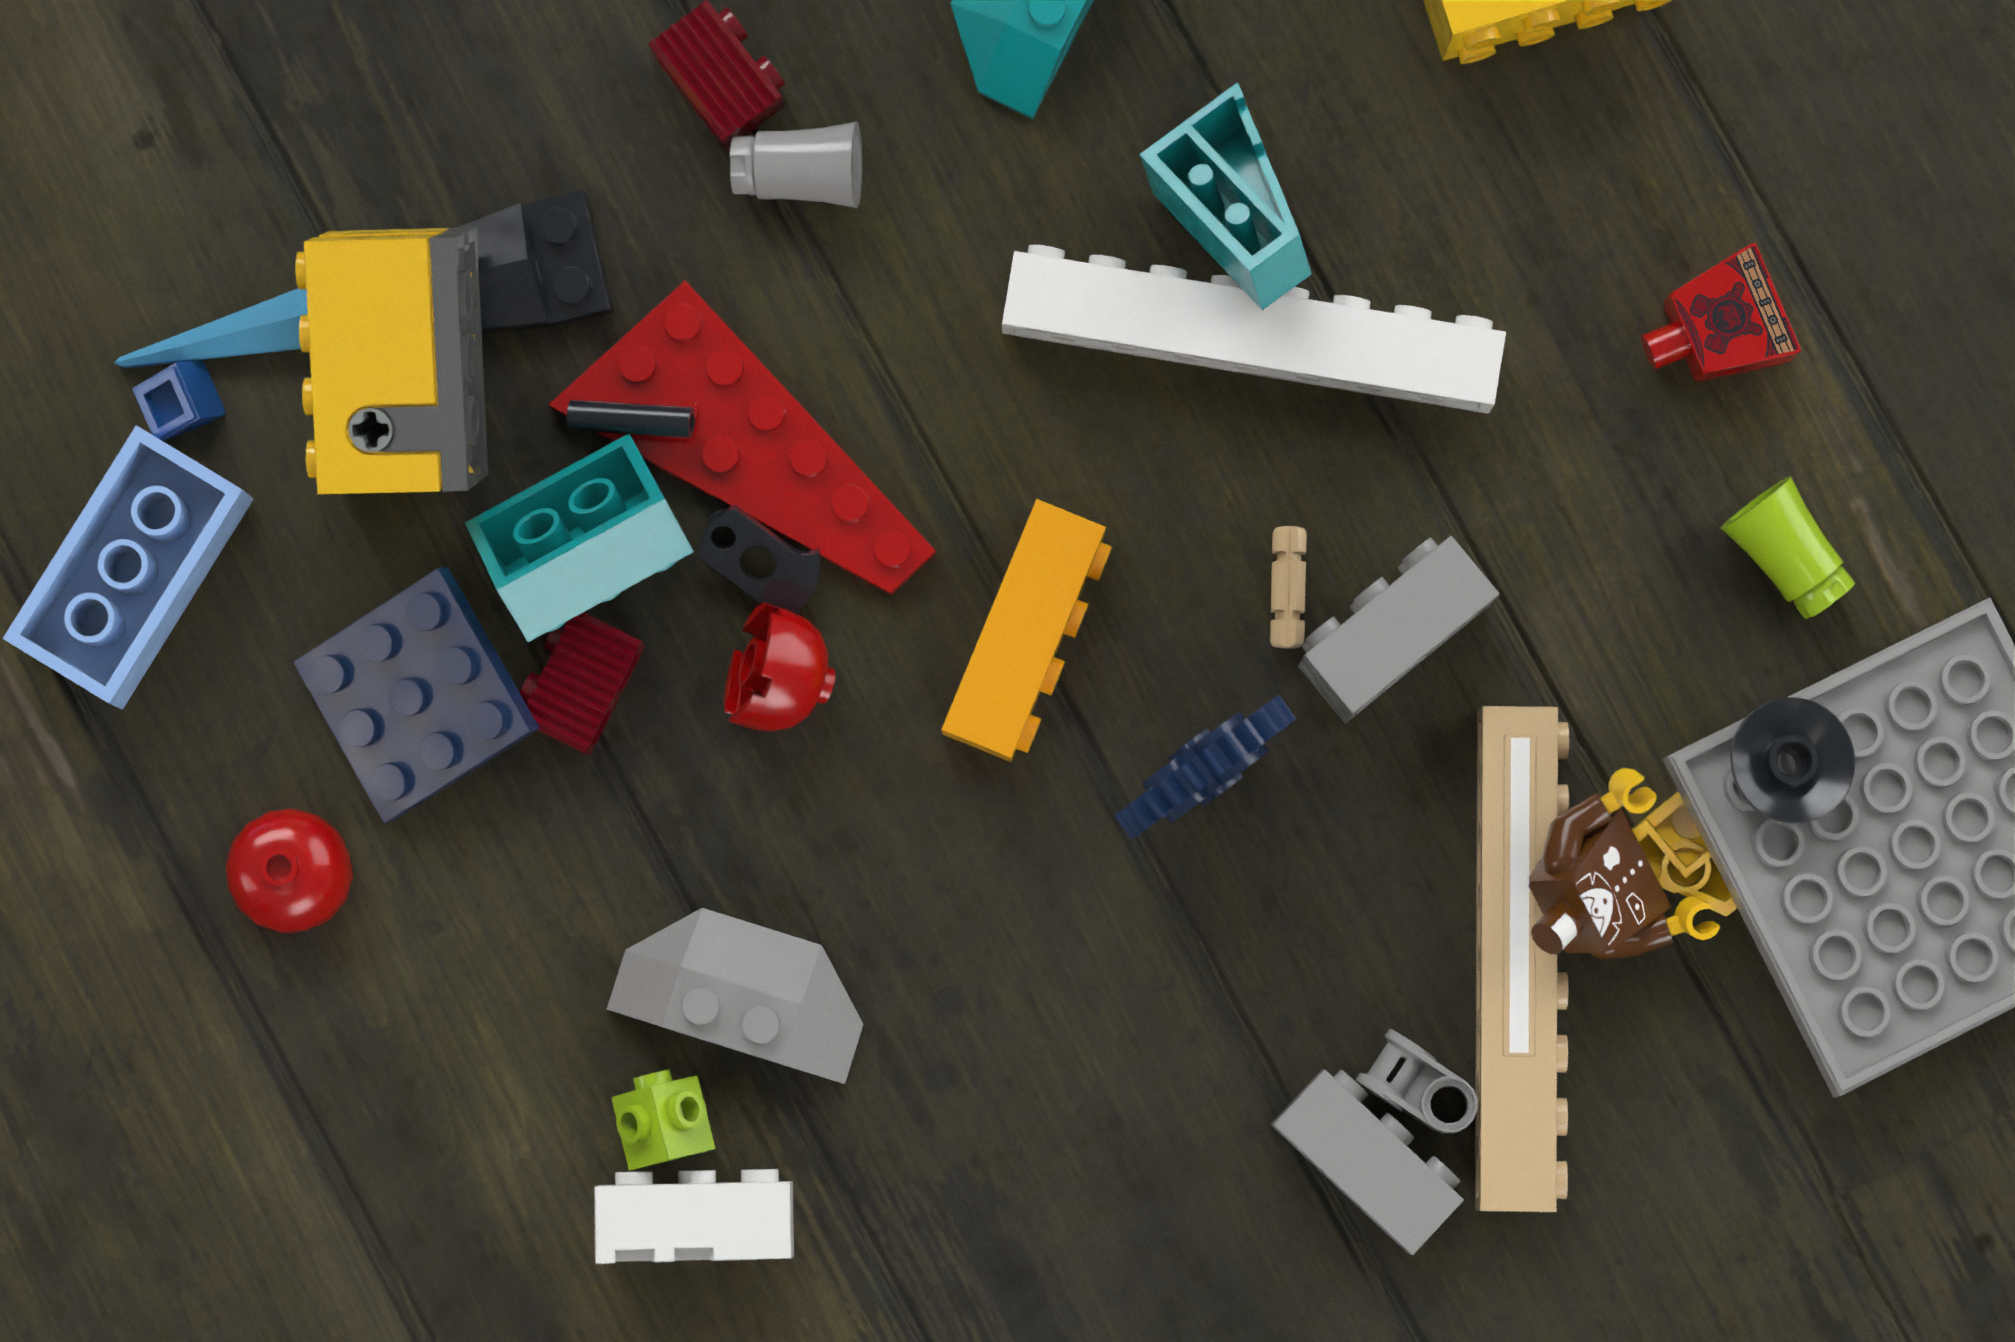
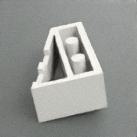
(694, 1217)

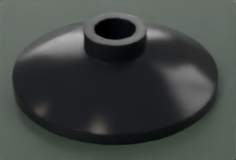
(1820, 752)

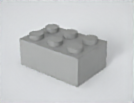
(1395, 626)

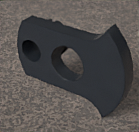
(795, 569)

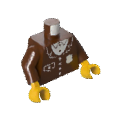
(1599, 885)

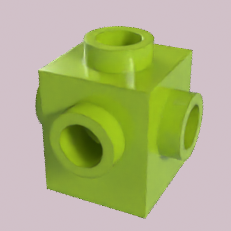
(662, 1120)

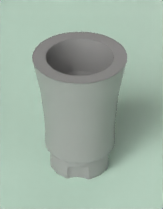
(800, 164)

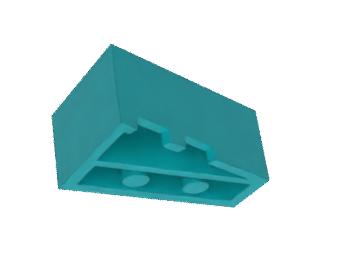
(1228, 197)

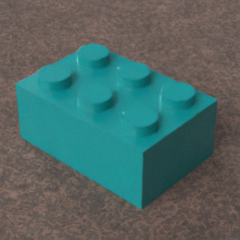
(578, 538)

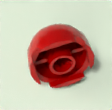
(779, 672)
(289, 870)

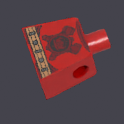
(1725, 321)

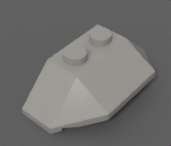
(742, 992)

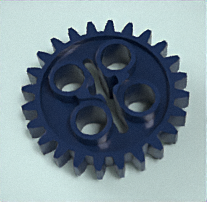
(1205, 767)

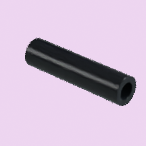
(631, 418)

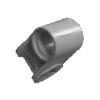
(1416, 1083)

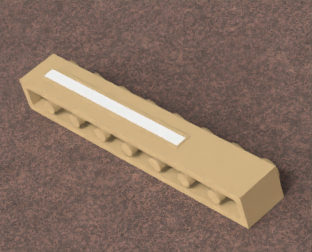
(1514, 977)

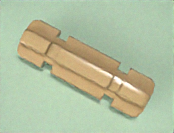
(1288, 587)

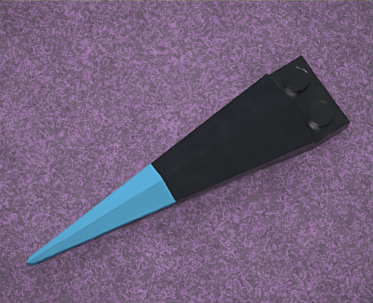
(534, 266)

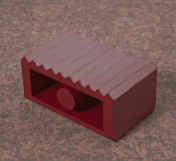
(717, 73)
(581, 680)

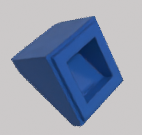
(179, 399)

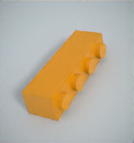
(1025, 630)

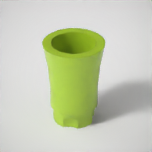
(1790, 548)

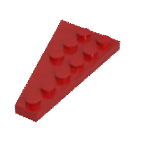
(750, 441)

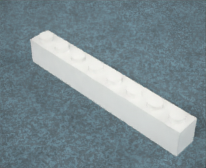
(1224, 329)

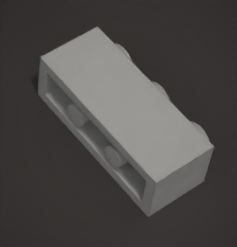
(1369, 1159)

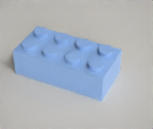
(128, 568)

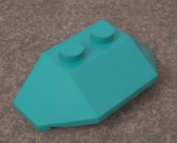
(1017, 46)

